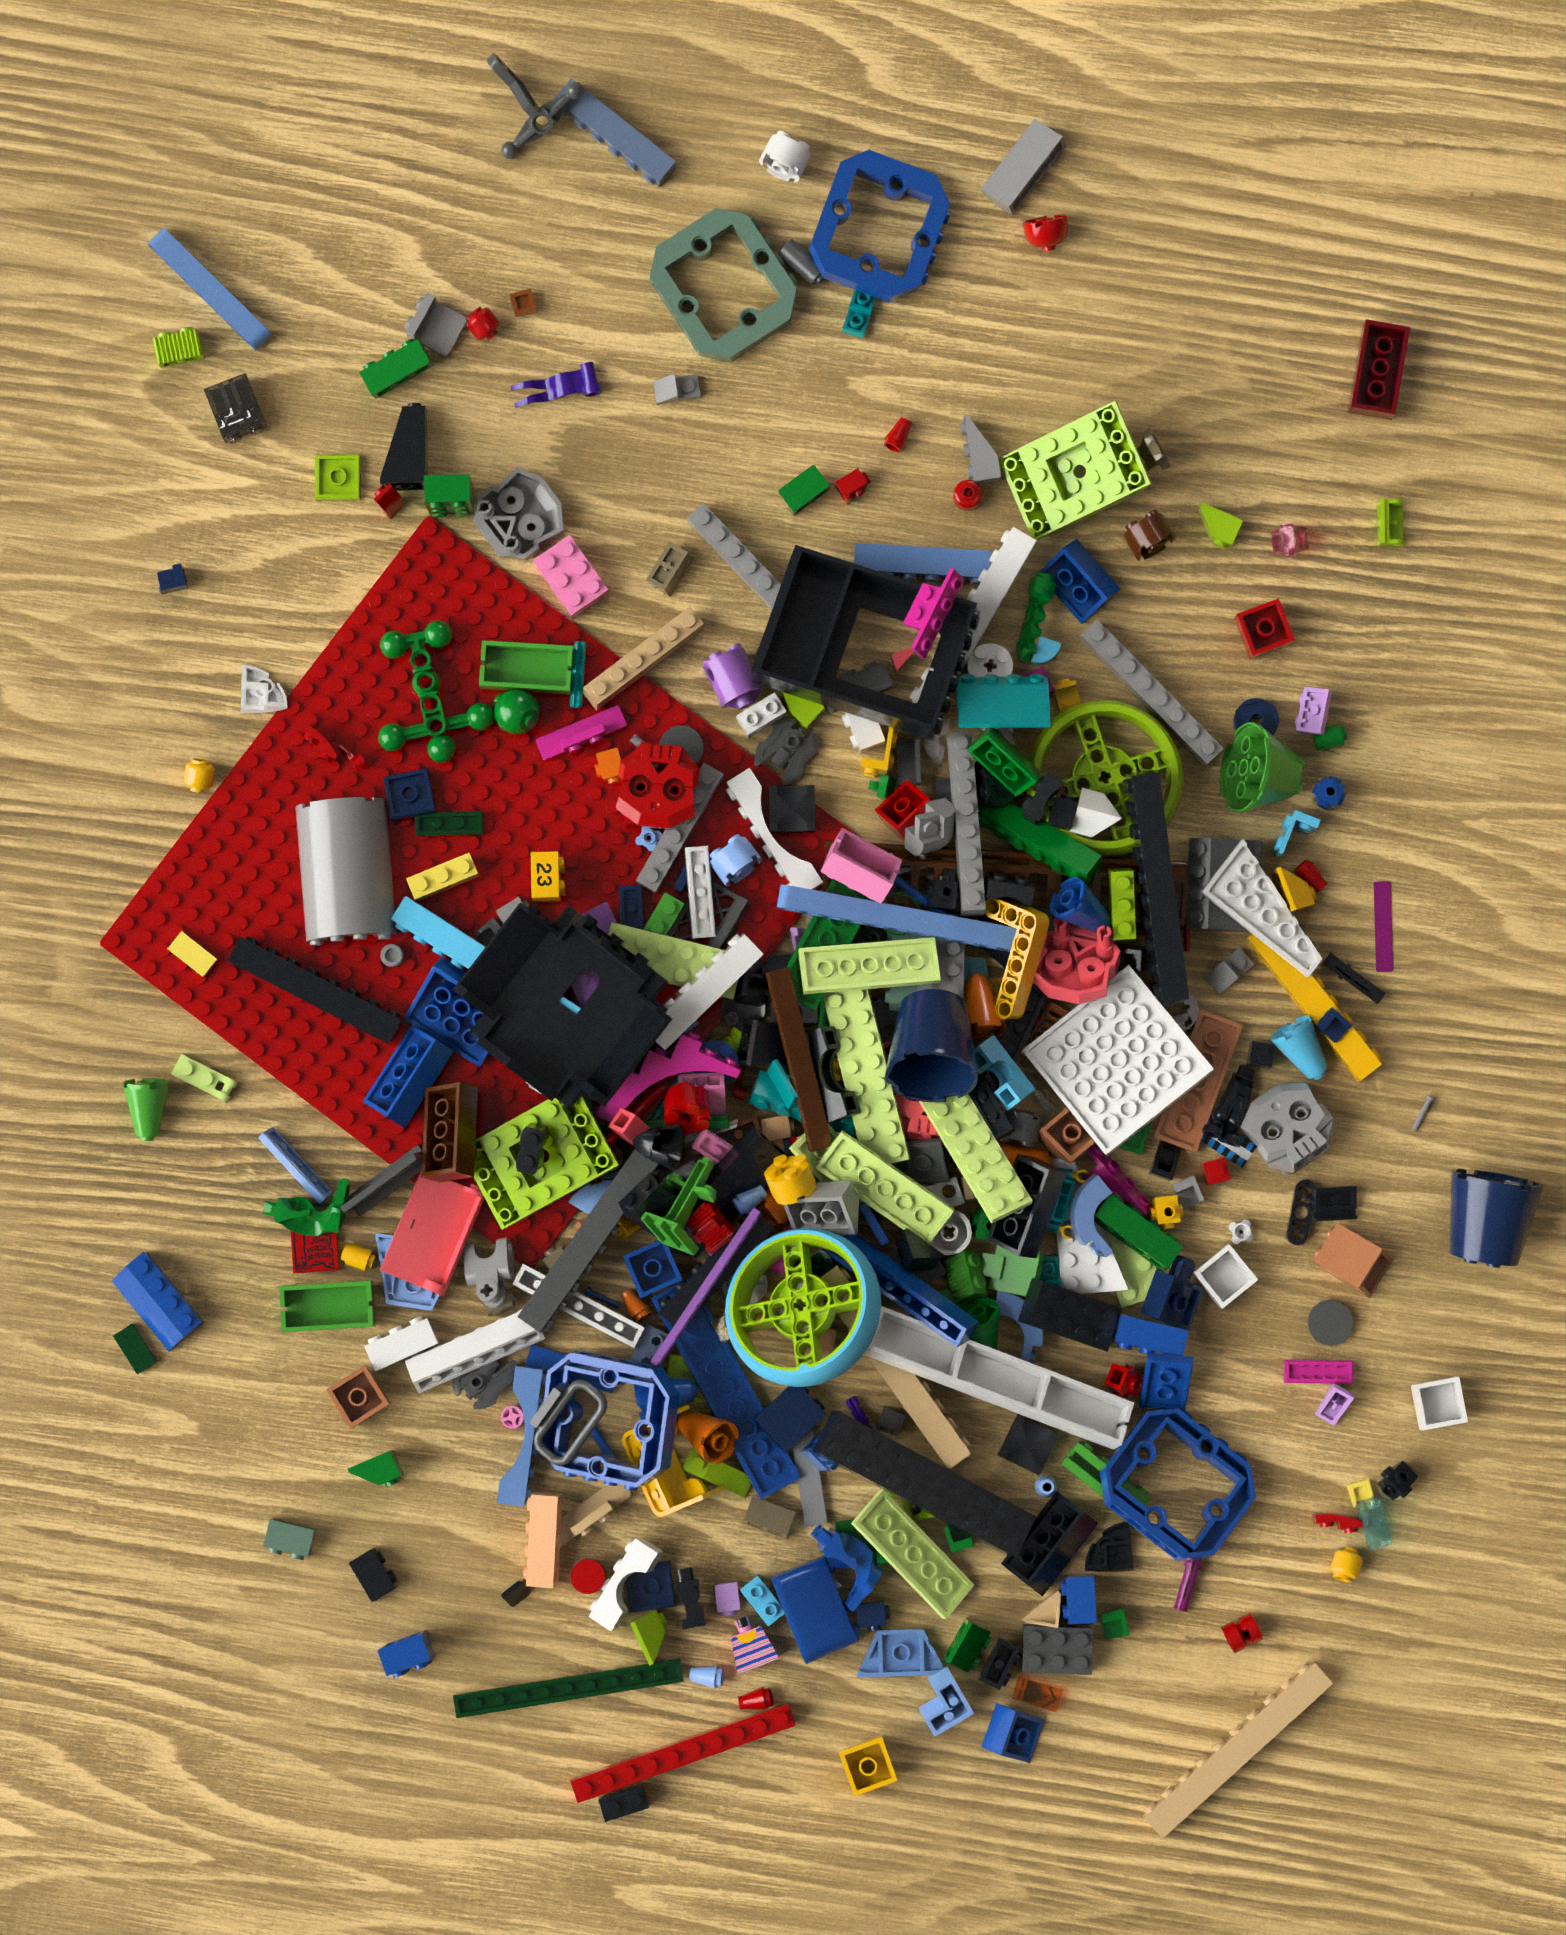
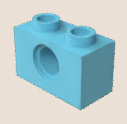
(762, 1600)

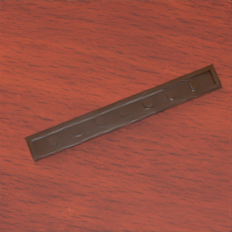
(799, 1059)

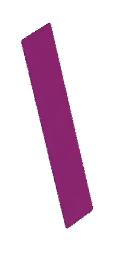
(1383, 926)

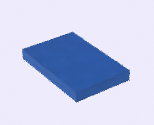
(1166, 1381)

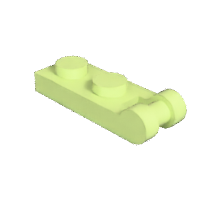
(203, 1077)

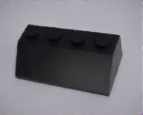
(1050, 1543)

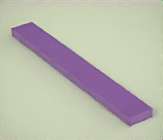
(706, 1287)

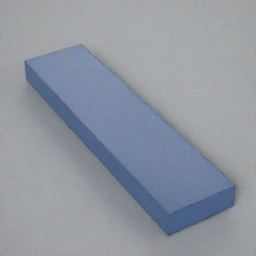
(296, 1165)

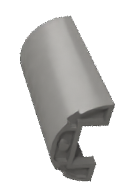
(345, 869)

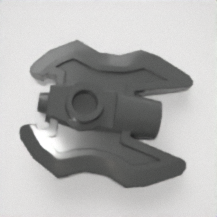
(789, 747)
(485, 1383)

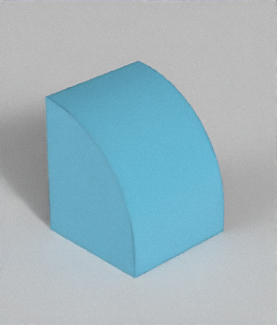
(1046, 651)

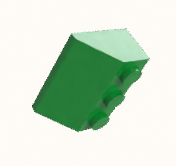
(1004, 761)

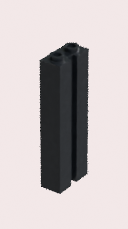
(739, 1172)

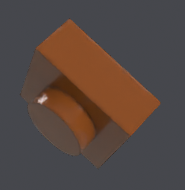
(523, 302)

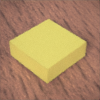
(1360, 1491)

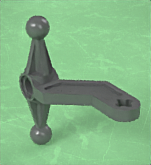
(552, 110)

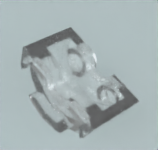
(934, 749)

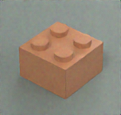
(358, 1396)

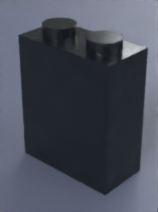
(650, 1196)

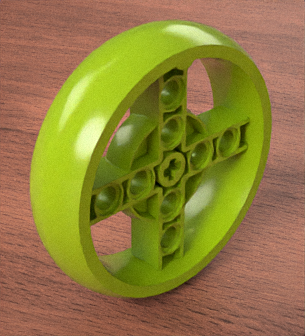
(1083, 718)

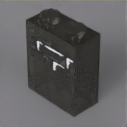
(235, 408)

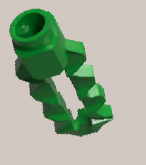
(1041, 592)

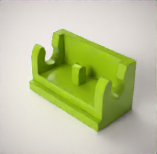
(1390, 522)

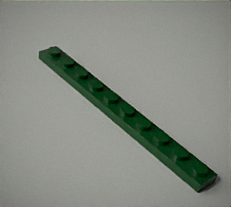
(568, 1688)

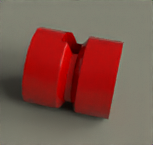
(1233, 1633)

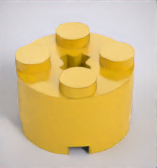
(790, 1178)

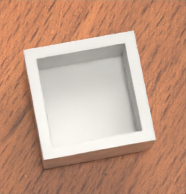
(1224, 1276)
(1439, 1403)

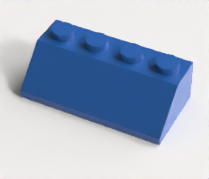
(406, 1075)
(157, 1300)

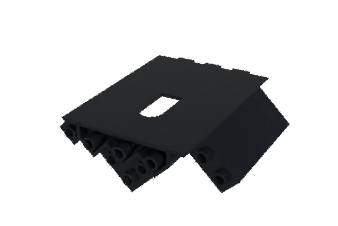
(537, 1037)

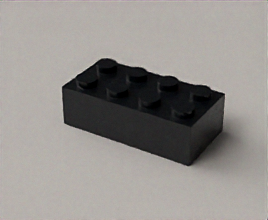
(1025, 1229)
(1069, 1314)

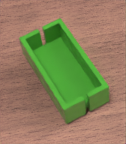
(526, 667)
(327, 1306)

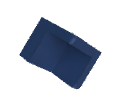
(172, 579)
(1333, 1025)

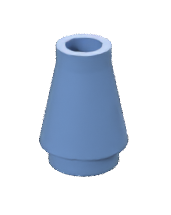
(749, 1199)

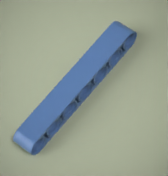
(209, 289)

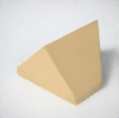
(1046, 1612)

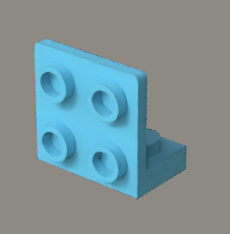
(1303, 823)

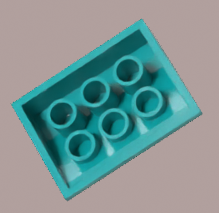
(1003, 701)

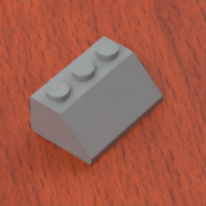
(830, 1208)

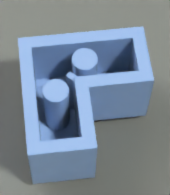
(949, 1705)

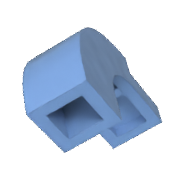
(1082, 1213)
(1011, 1306)

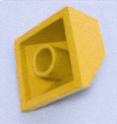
(1293, 890)

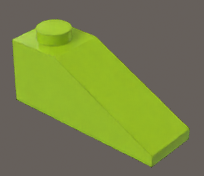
(718, 1474)

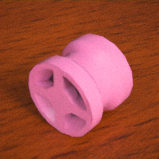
(511, 1419)

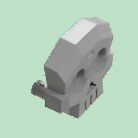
(533, 505)
(1278, 1112)

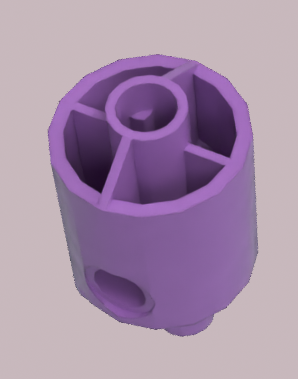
(732, 678)

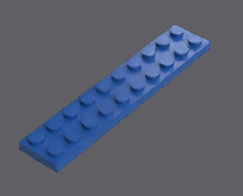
(731, 1399)

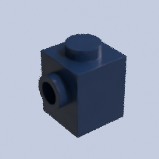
(872, 1615)

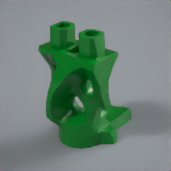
(302, 1217)

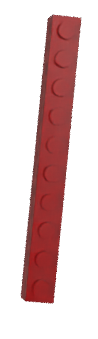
(682, 1752)

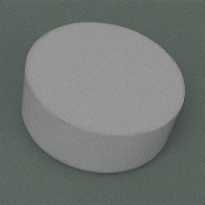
(392, 955)

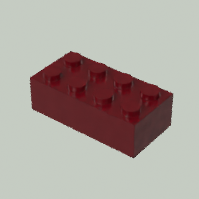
(1379, 369)

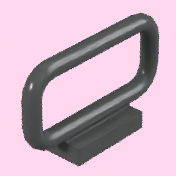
(553, 1407)

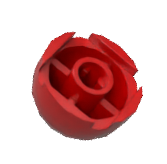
(1046, 231)

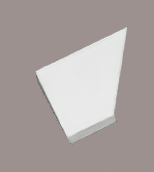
(1093, 813)

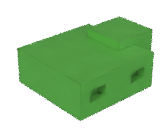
(1009, 1271)

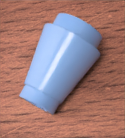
(1039, 1486)
(709, 1676)

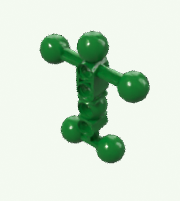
(440, 747)

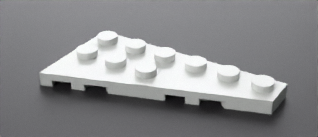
(1254, 902)
(1078, 1265)

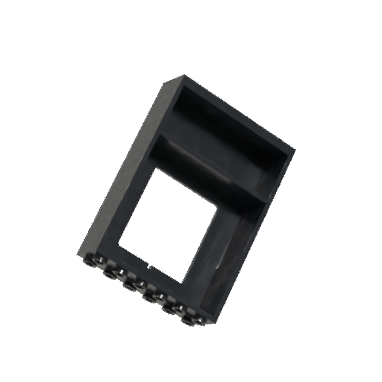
(813, 628)

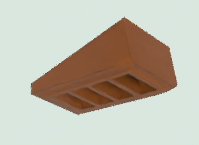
(1053, 1007)

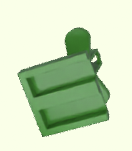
(670, 1227)

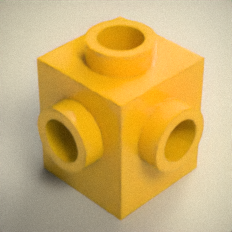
(1167, 1203)

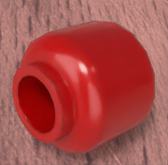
(482, 323)
(967, 502)

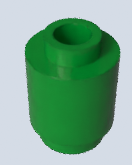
(1332, 738)

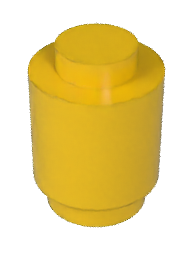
(358, 1256)

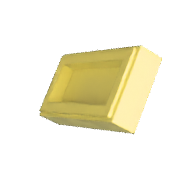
(192, 954)

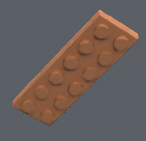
(1184, 1119)

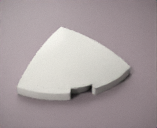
(260, 693)

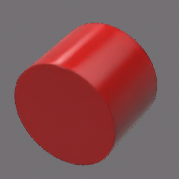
(588, 1576)

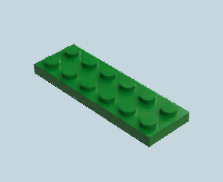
(818, 933)

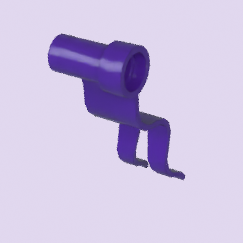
(562, 384)

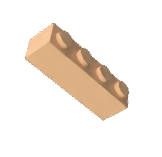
(544, 1539)

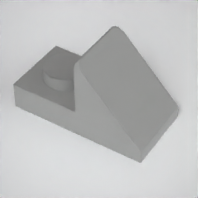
(676, 388)
(1229, 970)

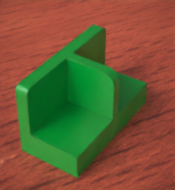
(804, 489)

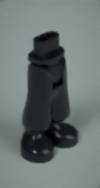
(1231, 1108)

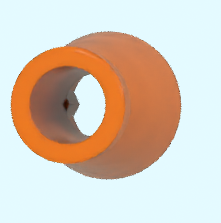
(637, 1307)

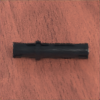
(1354, 978)

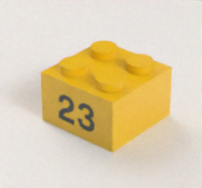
(546, 876)

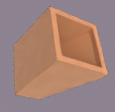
(1352, 1259)

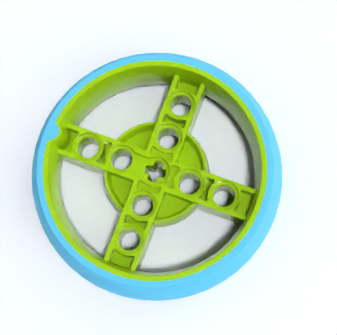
(742, 1317)

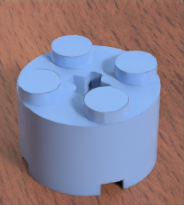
(734, 860)

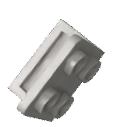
(435, 325)

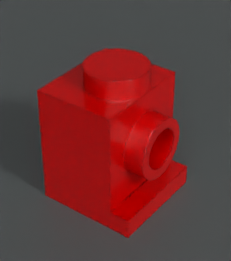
(852, 485)

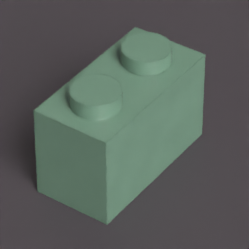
(289, 1538)

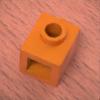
(608, 765)

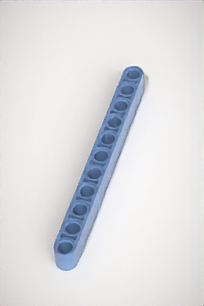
(896, 918)

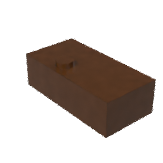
(449, 1132)

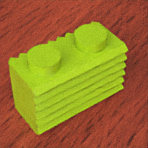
(178, 347)

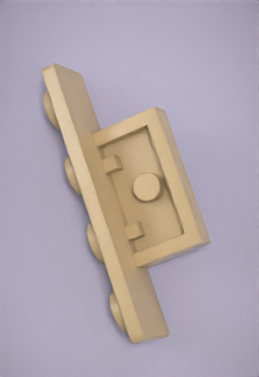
(591, 1510)

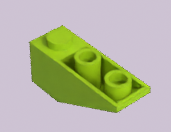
(802, 710)

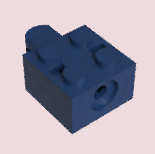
(1172, 1296)

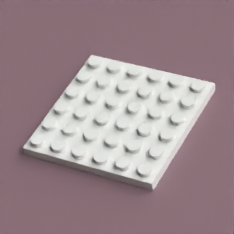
(1118, 1061)

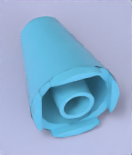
(1301, 1047)

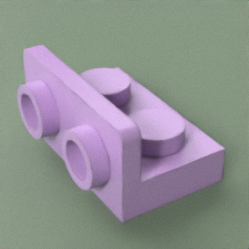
(1313, 711)

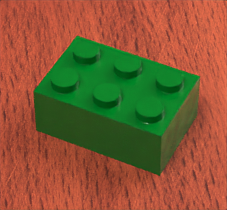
(449, 495)

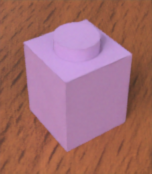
(727, 1598)

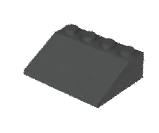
(1204, 860)

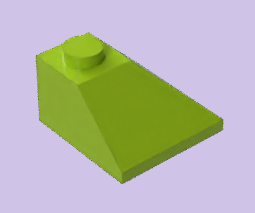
(650, 1633)

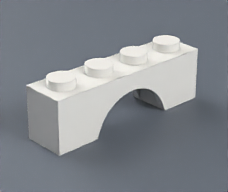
(610, 1607)

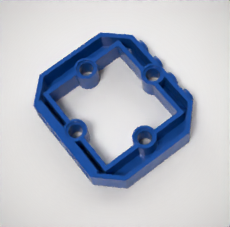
(849, 271)
(660, 1416)
(1221, 1457)

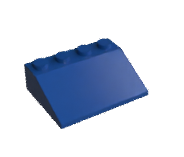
(445, 1013)

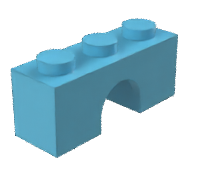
(1012, 1081)

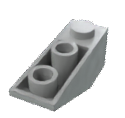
(983, 459)

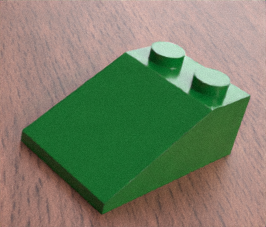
(967, 1645)

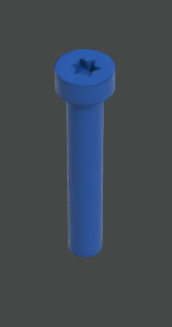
(600, 1297)

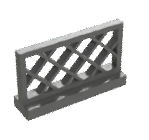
(729, 923)
(385, 1182)

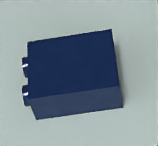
(790, 1416)

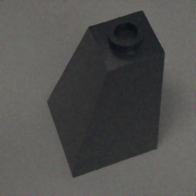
(408, 451)
(760, 1043)

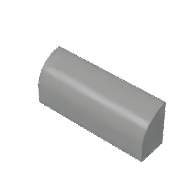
(1023, 167)

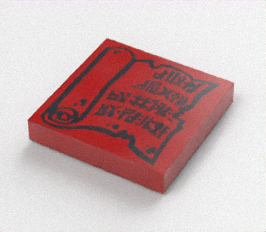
(314, 1252)

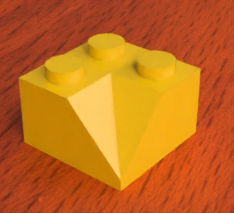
(868, 1765)

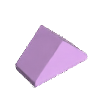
(1334, 1404)

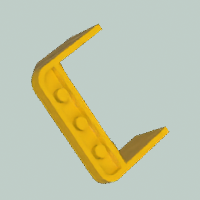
(671, 1488)

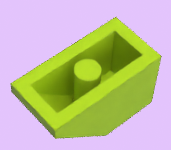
(1220, 526)

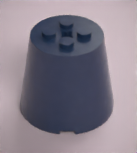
(932, 1047)
(1491, 1216)

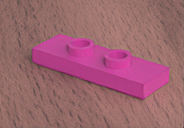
(1318, 1371)

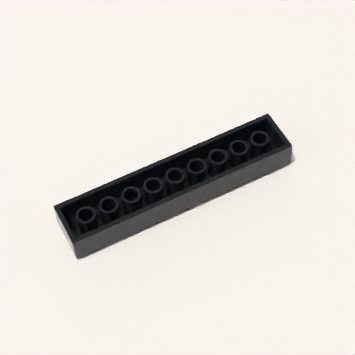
(1156, 886)
(924, 1483)

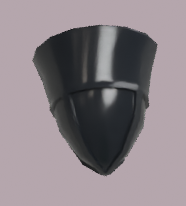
(661, 1145)

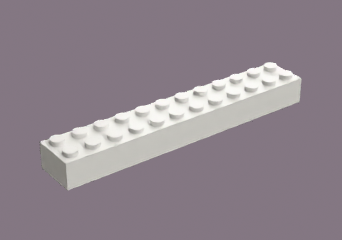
(1001, 1380)

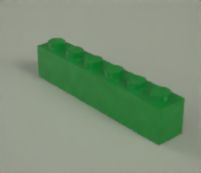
(1041, 842)

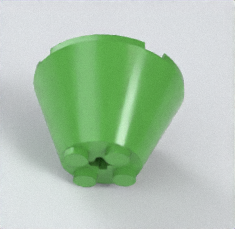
(1258, 770)

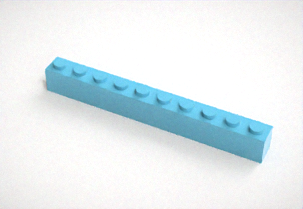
(444, 937)

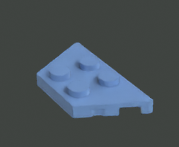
(900, 1654)

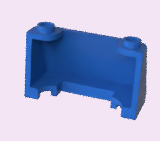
(815, 1609)

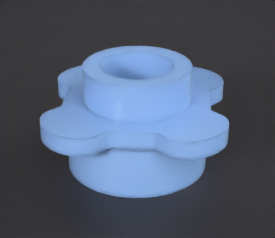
(649, 844)

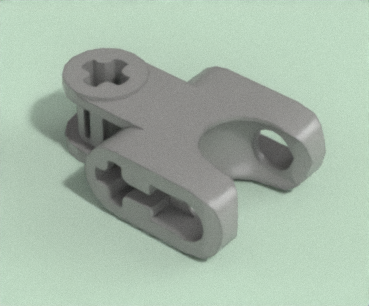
(490, 1273)

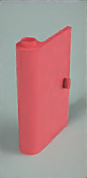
(441, 1227)

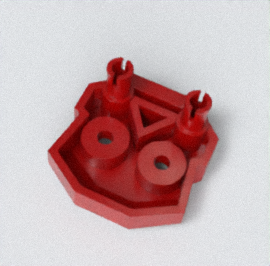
(656, 804)

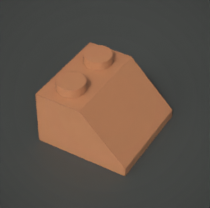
(1065, 1137)

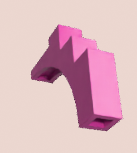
(659, 1065)

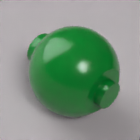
(516, 711)

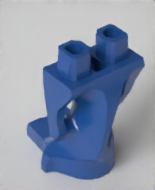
(849, 1552)

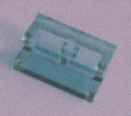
(1374, 1522)

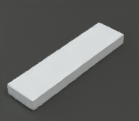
(700, 892)

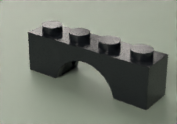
(837, 1101)

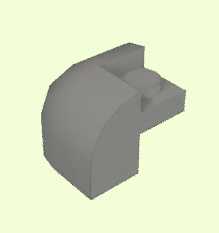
(932, 829)

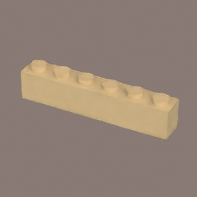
(643, 658)

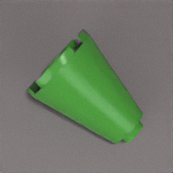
(146, 1105)

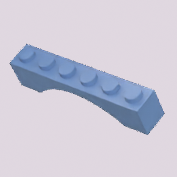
(514, 1484)

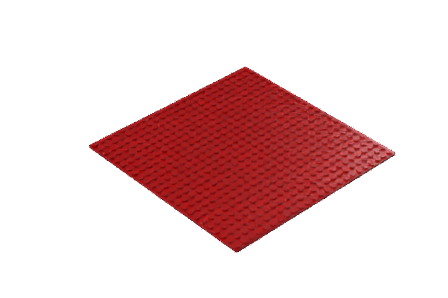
(241, 862)

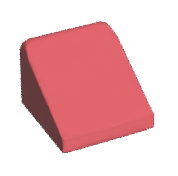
(900, 658)

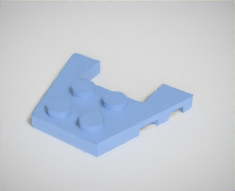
(399, 1291)

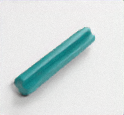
(578, 674)

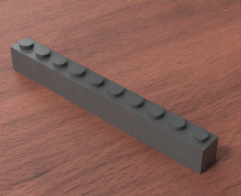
(585, 1245)

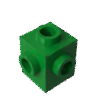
(980, 1224)

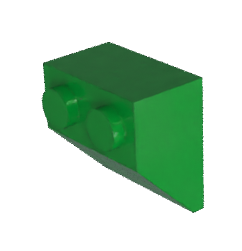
(379, 1469)

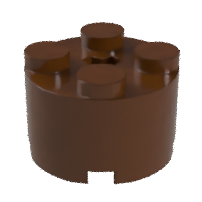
(1148, 535)

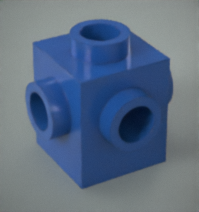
(1323, 799)

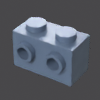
(648, 1345)

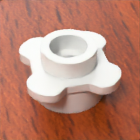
(1237, 1237)

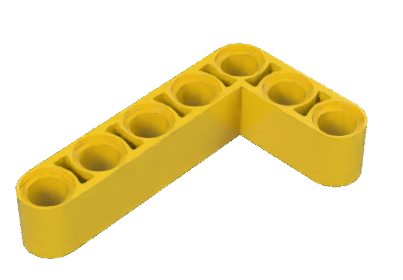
(1023, 957)

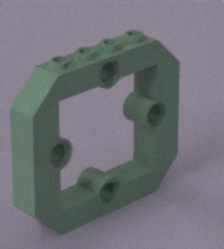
(706, 231)

